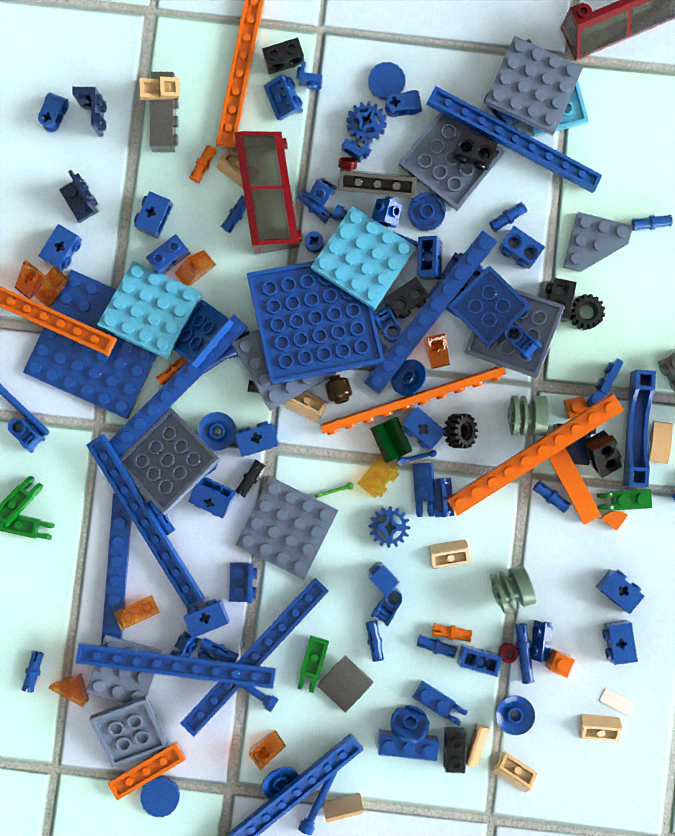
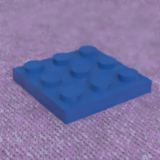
(489, 306)
(202, 333)

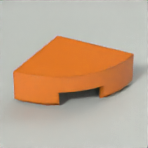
(614, 519)

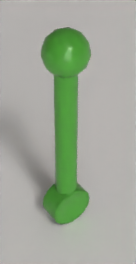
(349, 486)

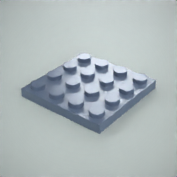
(533, 85)
(435, 168)
(538, 321)
(252, 357)
(168, 461)
(287, 527)

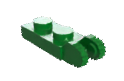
(627, 499)
(18, 500)
(27, 527)
(313, 661)

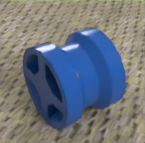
(316, 245)

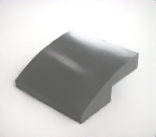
(345, 683)

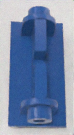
(443, 490)
(185, 645)
(539, 649)

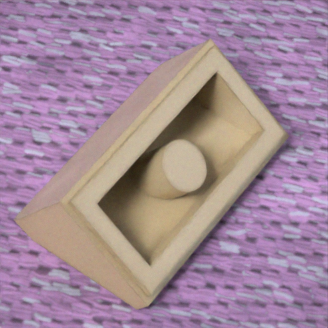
(229, 165)
(307, 406)
(449, 553)
(600, 727)
(477, 745)
(515, 772)
(343, 807)

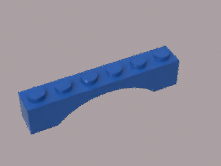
(636, 447)

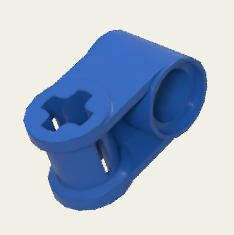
(405, 104)
(53, 111)
(386, 320)
(522, 342)
(28, 437)
(387, 607)

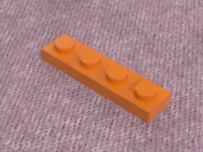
(146, 771)

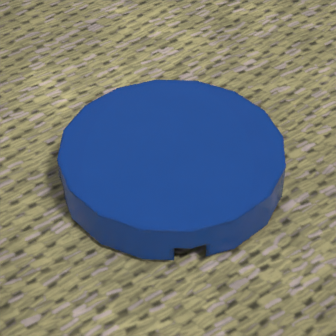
(386, 80)
(426, 211)
(409, 724)
(160, 796)

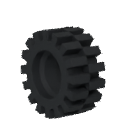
(595, 304)
(467, 434)

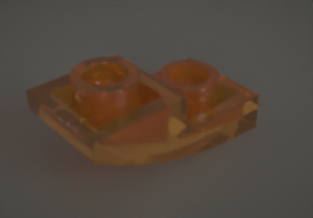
(51, 288)
(136, 612)

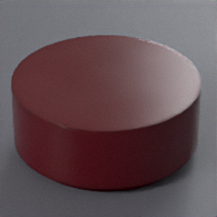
(347, 163)
(508, 652)

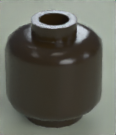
(338, 389)

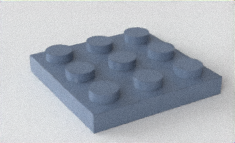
(118, 683)
(129, 731)

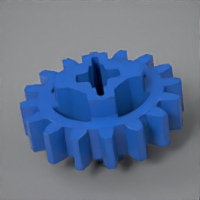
(359, 118)
(398, 527)

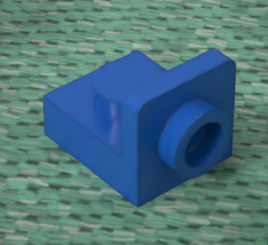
(353, 149)
(322, 191)

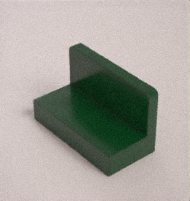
(391, 439)

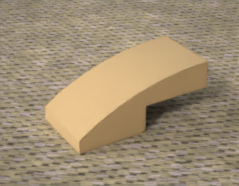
(159, 88)
(661, 442)

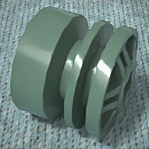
(531, 415)
(513, 589)

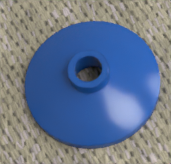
(408, 370)
(207, 428)
(522, 722)
(278, 780)

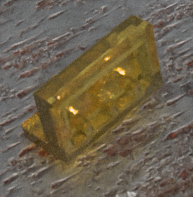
(378, 476)

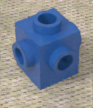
(387, 212)

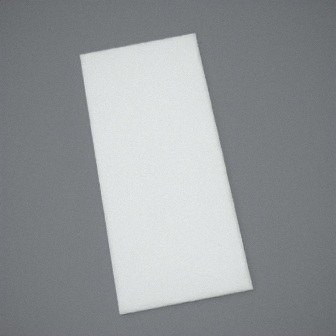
(617, 702)

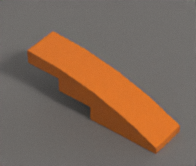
(574, 486)

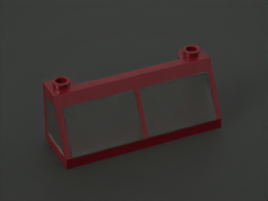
(595, 30)
(267, 191)

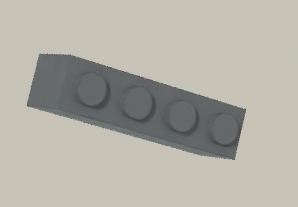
(163, 120)
(377, 183)

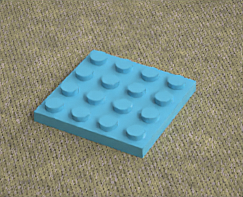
(363, 257)
(149, 310)

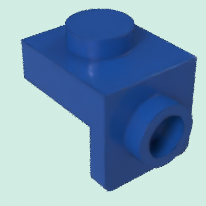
(309, 80)

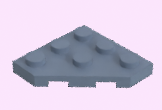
(594, 240)

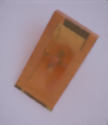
(194, 267)
(29, 279)
(437, 350)
(72, 689)
(266, 749)

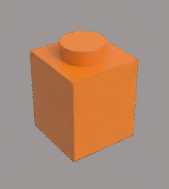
(559, 663)

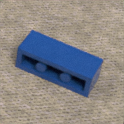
(391, 746)

